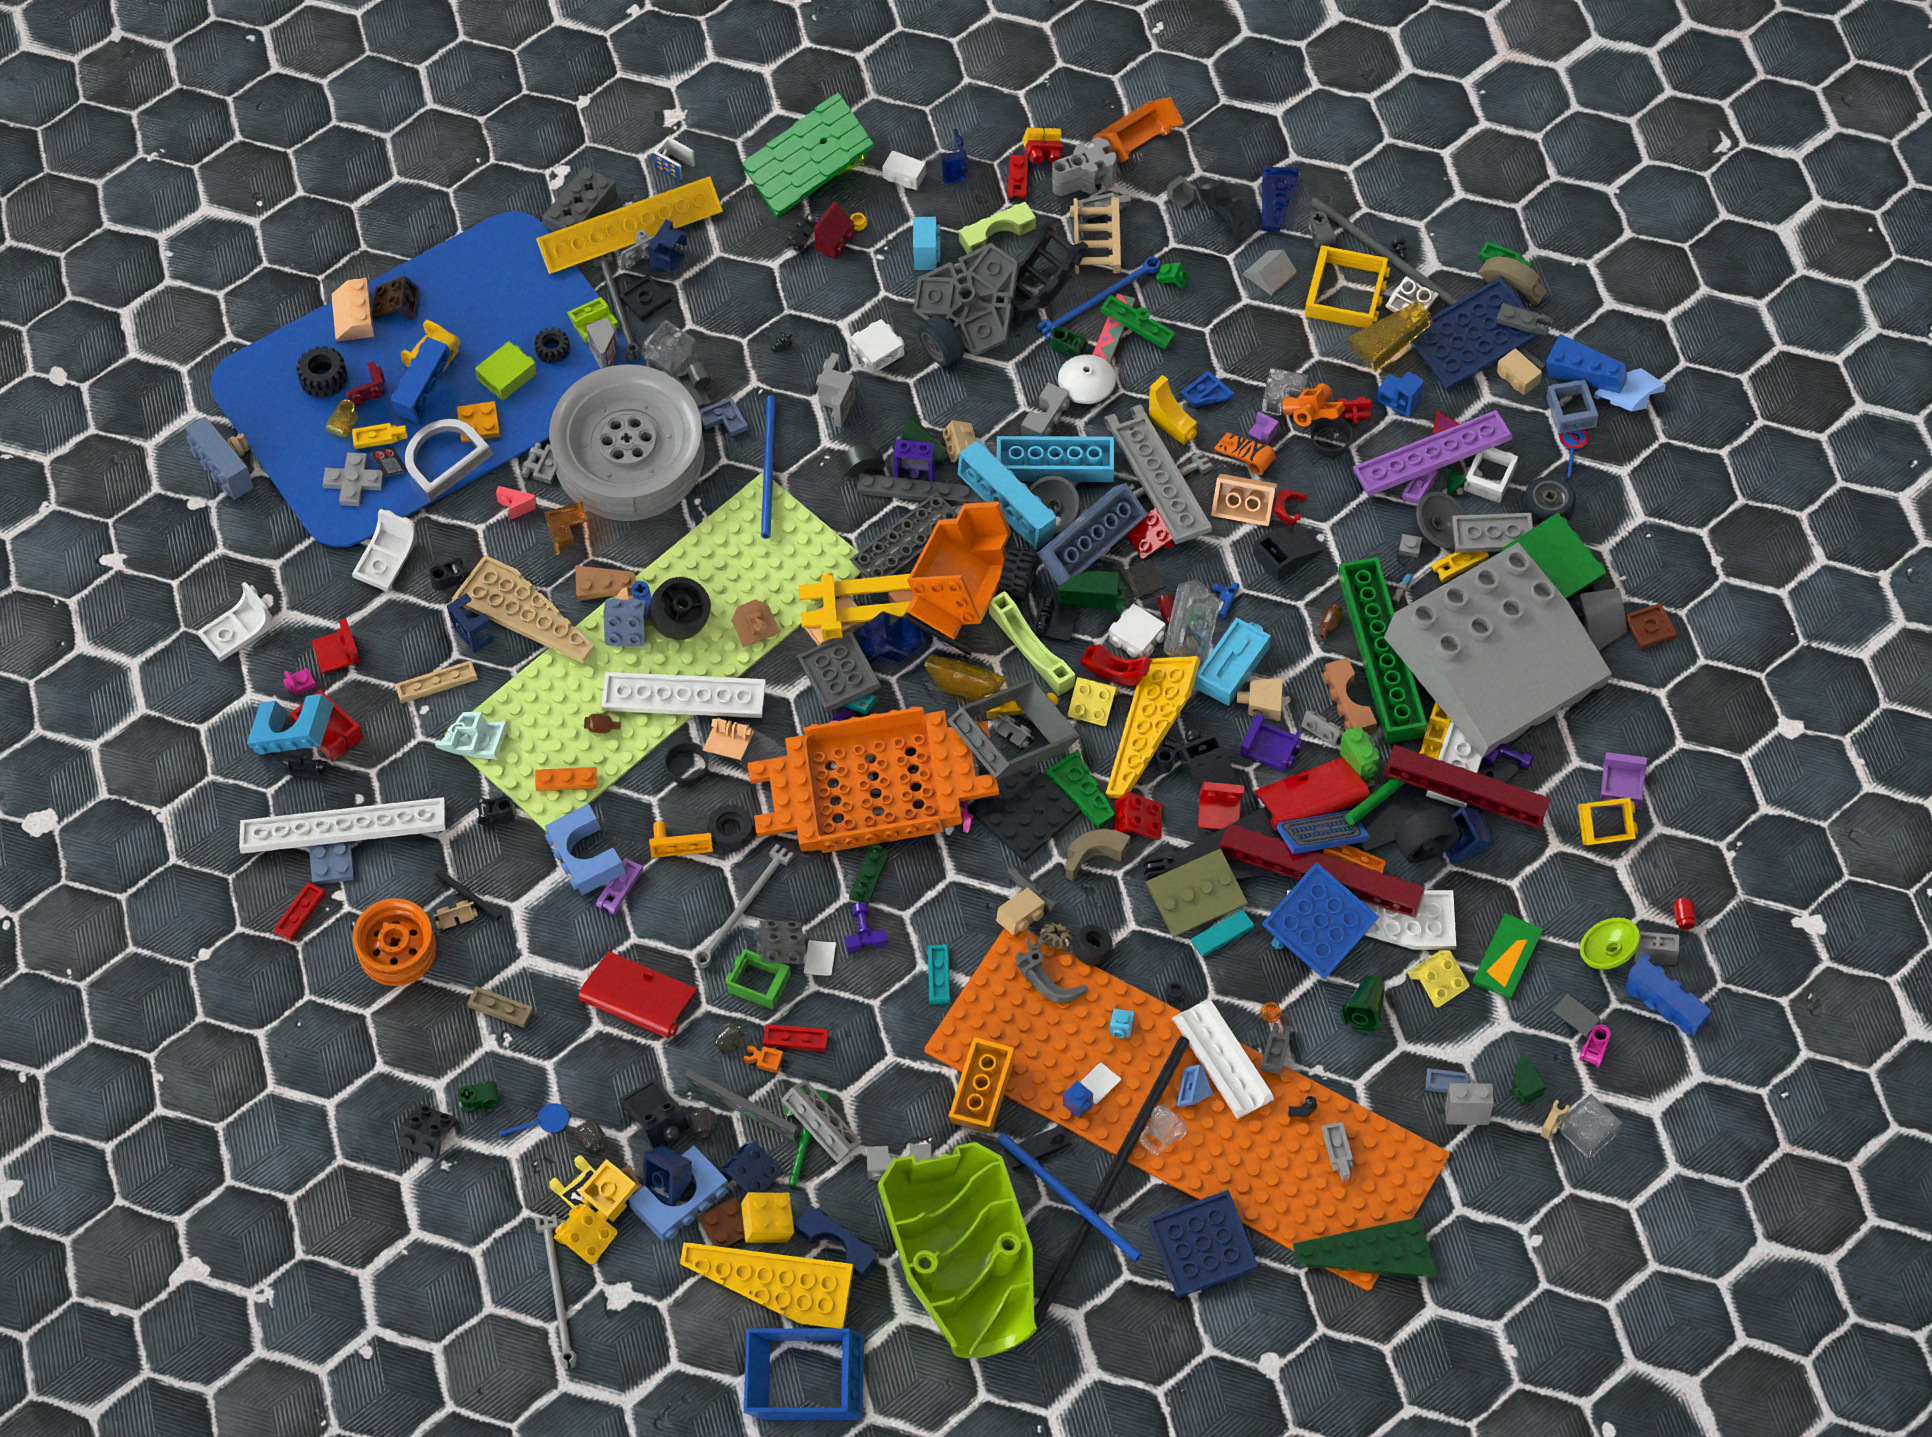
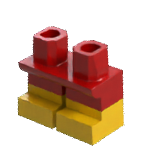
(1043, 144)

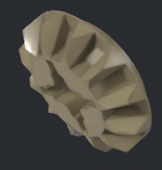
(1052, 940)

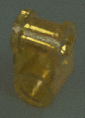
(342, 419)

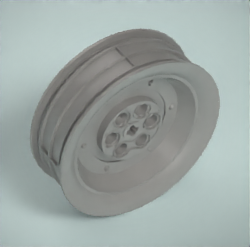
(631, 485)

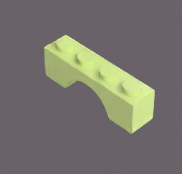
(1016, 219)

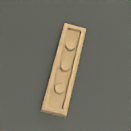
(436, 681)

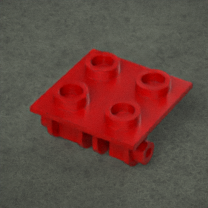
(1150, 534)

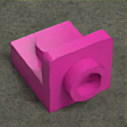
(299, 681)

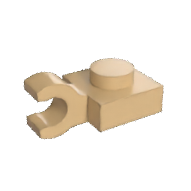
(1552, 1123)

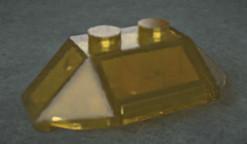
(963, 678)

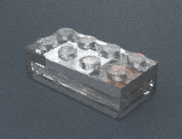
(1192, 621)

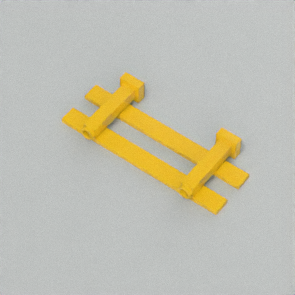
(832, 618)

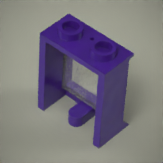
(914, 457)

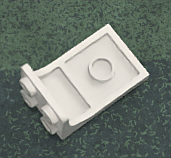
(386, 551)
(238, 626)

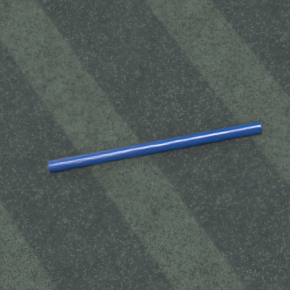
(768, 467)
(1069, 1197)

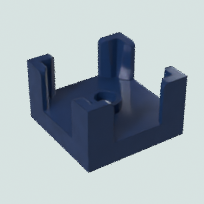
(467, 625)

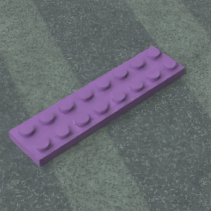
(1432, 453)

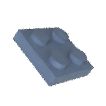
(331, 863)

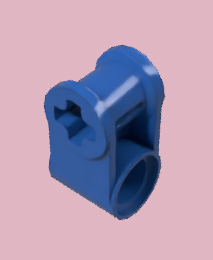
(642, 587)

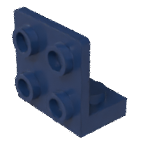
(751, 1168)

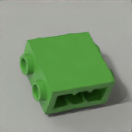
(1360, 754)

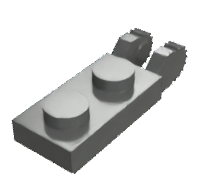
(1523, 319)
(1275, 1050)

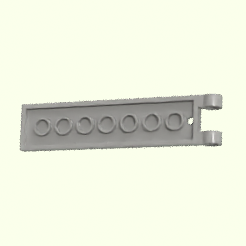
(1159, 476)

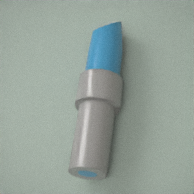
(1402, 588)

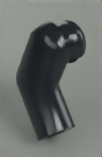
(1305, 1109)

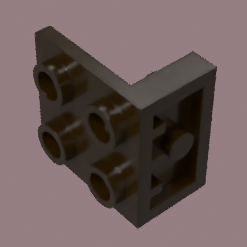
(396, 296)

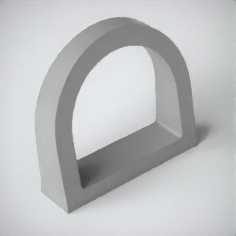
(457, 471)

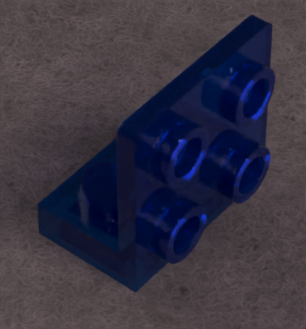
(954, 164)

